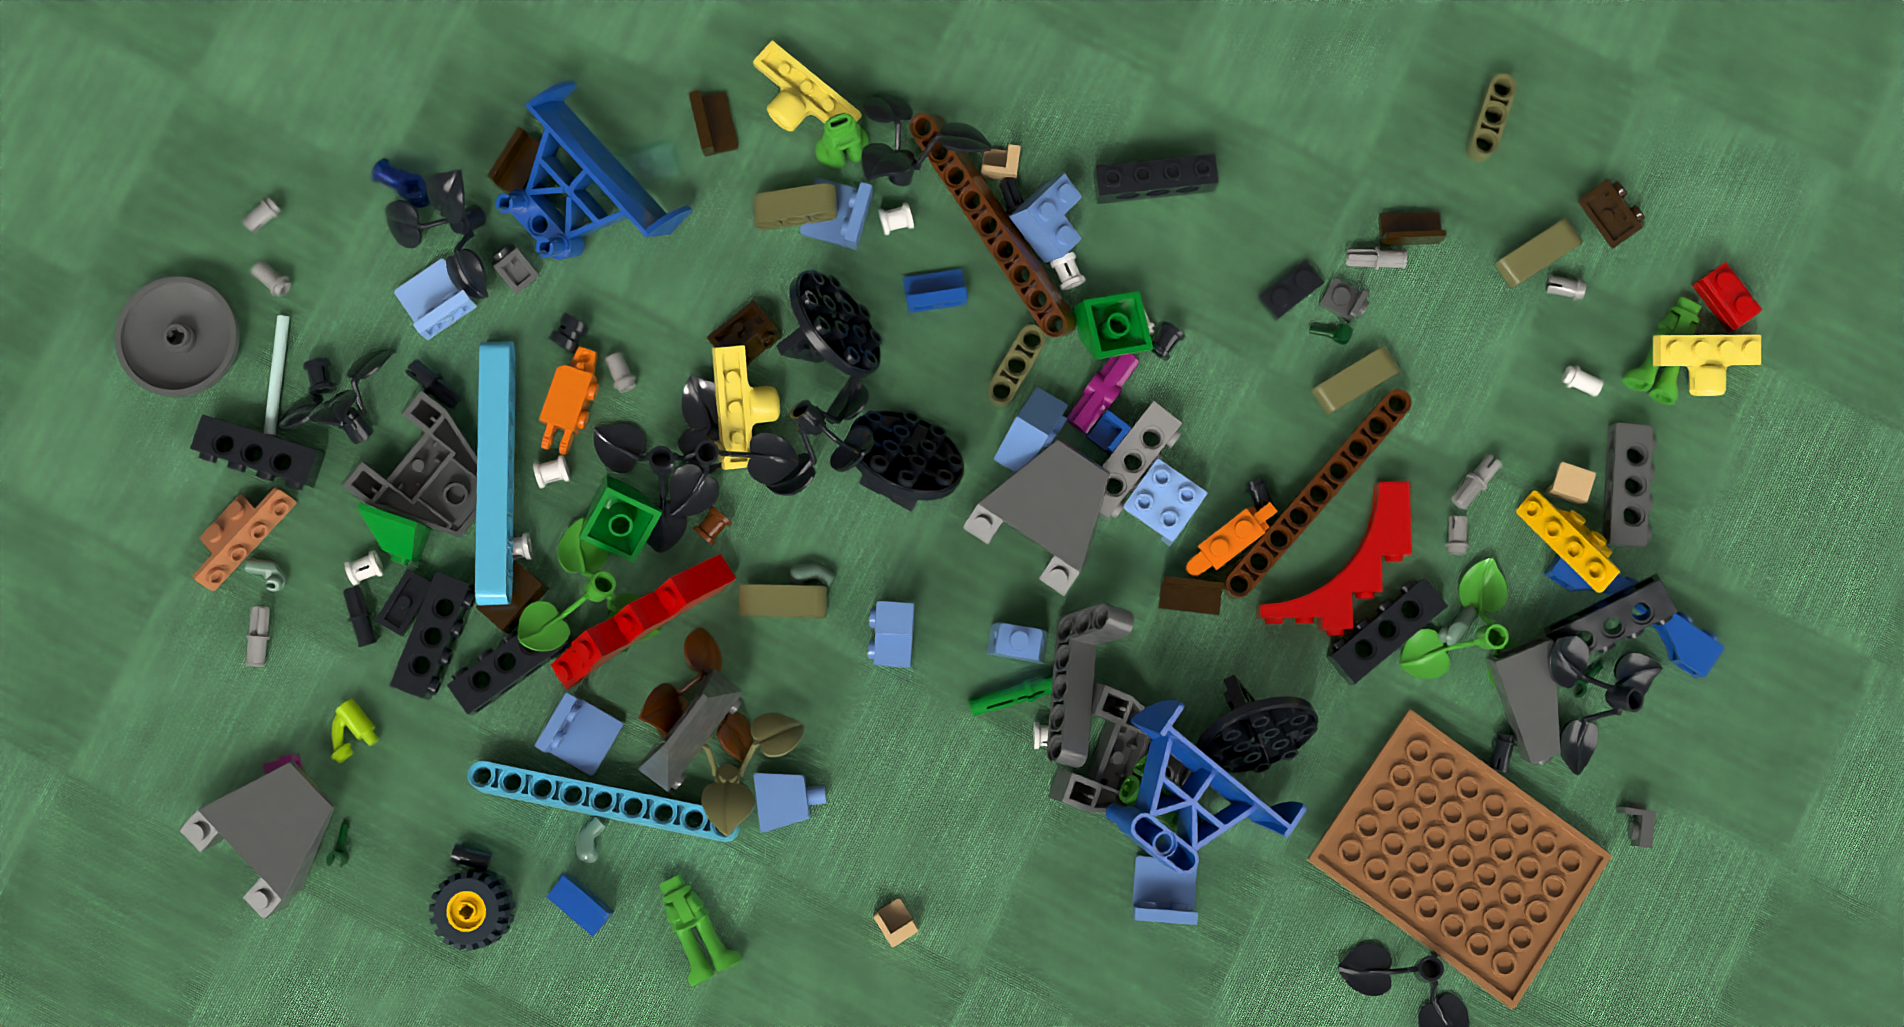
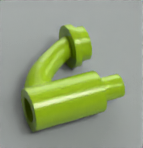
(358, 723)

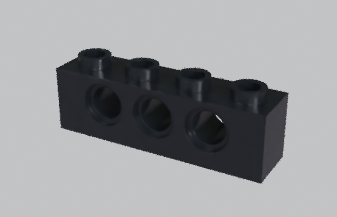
(1156, 178)
(213, 433)
(1426, 605)
(1619, 605)
(407, 675)
(465, 684)

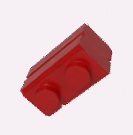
(1727, 297)

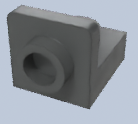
(513, 268)
(1344, 300)
(1642, 826)

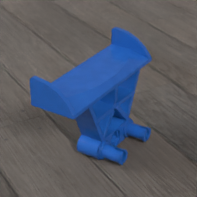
(530, 206)
(1179, 850)

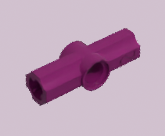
(1102, 392)

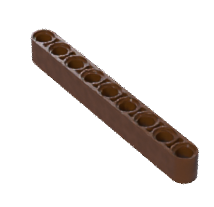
(1004, 233)
(1330, 486)

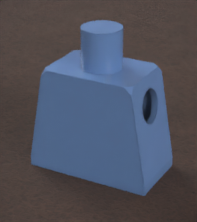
(1017, 642)
(785, 799)

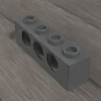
(1616, 497)

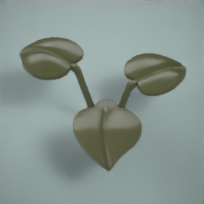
(728, 801)

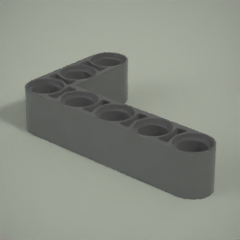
(1074, 677)

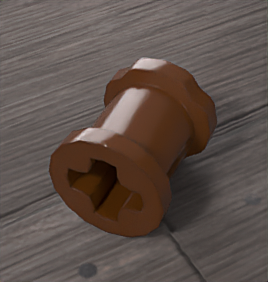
(712, 525)

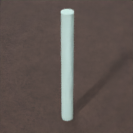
(276, 375)

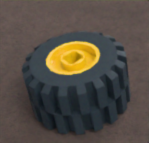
(472, 909)

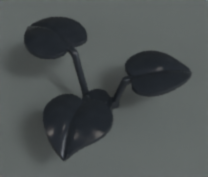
(898, 164)
(447, 195)
(338, 409)
(811, 420)
(622, 445)
(692, 488)
(1633, 676)
(1369, 972)

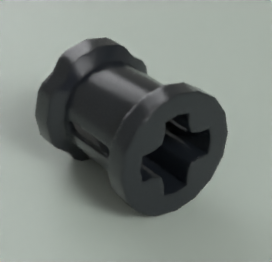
(1166, 340)
(319, 376)

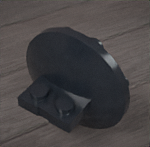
(831, 326)
(908, 459)
(1257, 730)

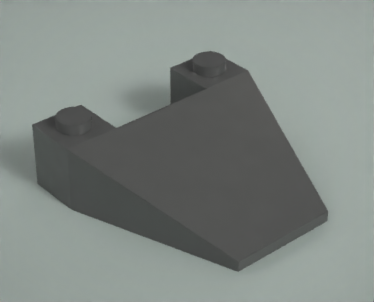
(432, 480)
(1053, 503)
(1114, 757)
(670, 758)
(272, 827)

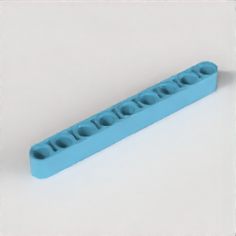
(495, 473)
(588, 802)

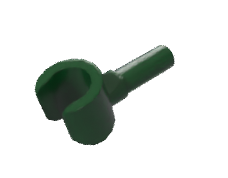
(1341, 336)
(1591, 673)
(340, 847)

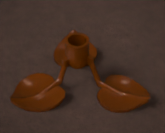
(667, 704)

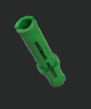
(1012, 695)

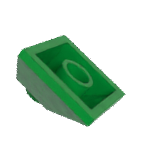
(1113, 325)
(619, 519)
(396, 534)

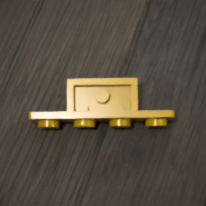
(1571, 540)

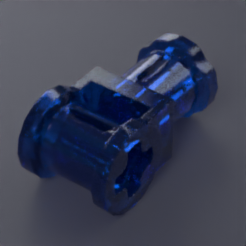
(401, 182)

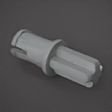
(1376, 258)
(1476, 482)
(257, 636)

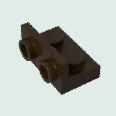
(1612, 213)
(747, 328)

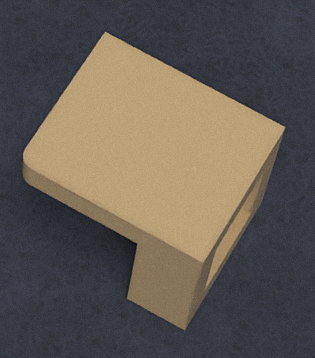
(1001, 163)
(1572, 484)
(895, 922)

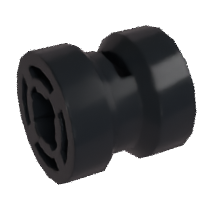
(568, 333)

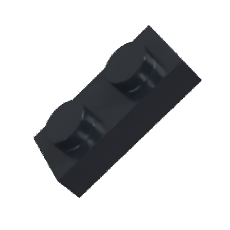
(1290, 290)
(404, 603)

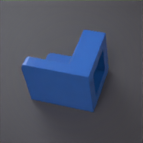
(1108, 432)

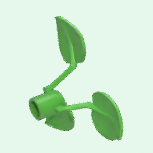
(1479, 588)
(541, 625)

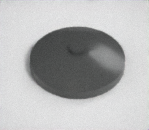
(177, 337)

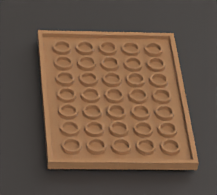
(1459, 858)

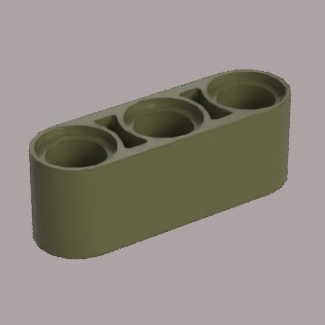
(1500, 108)
(795, 206)
(1538, 253)
(1020, 352)
(1356, 380)
(782, 601)

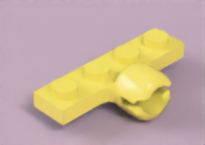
(800, 90)
(1706, 358)
(739, 404)

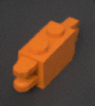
(569, 399)
(1230, 539)

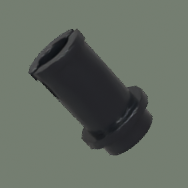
(1259, 492)
(1502, 752)
(471, 857)

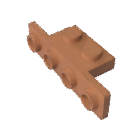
(238, 534)

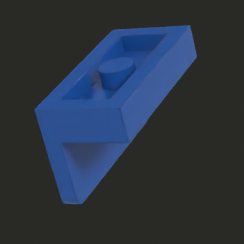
(935, 291)
(580, 903)

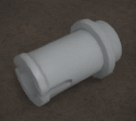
(261, 214)
(277, 283)
(1567, 287)
(620, 372)
(1457, 535)

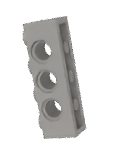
(1153, 420)

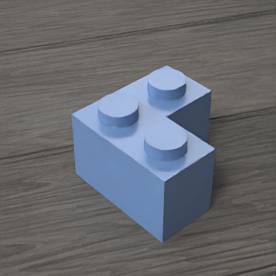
(1043, 218)
(1032, 430)
(893, 634)

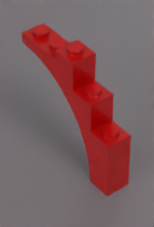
(1385, 536)
(640, 618)

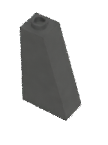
(1529, 697)

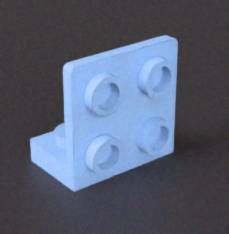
(433, 300)
(1165, 501)

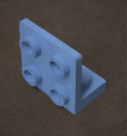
(852, 213)
(579, 733)
(1162, 893)

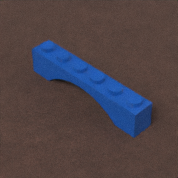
(1685, 644)

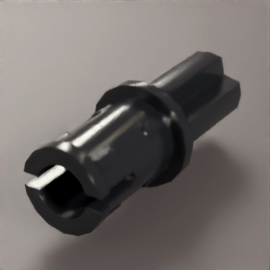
(1011, 196)
(433, 383)
(359, 616)

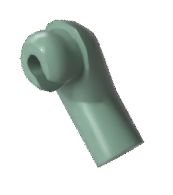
(269, 570)
(808, 571)
(1459, 627)
(585, 840)

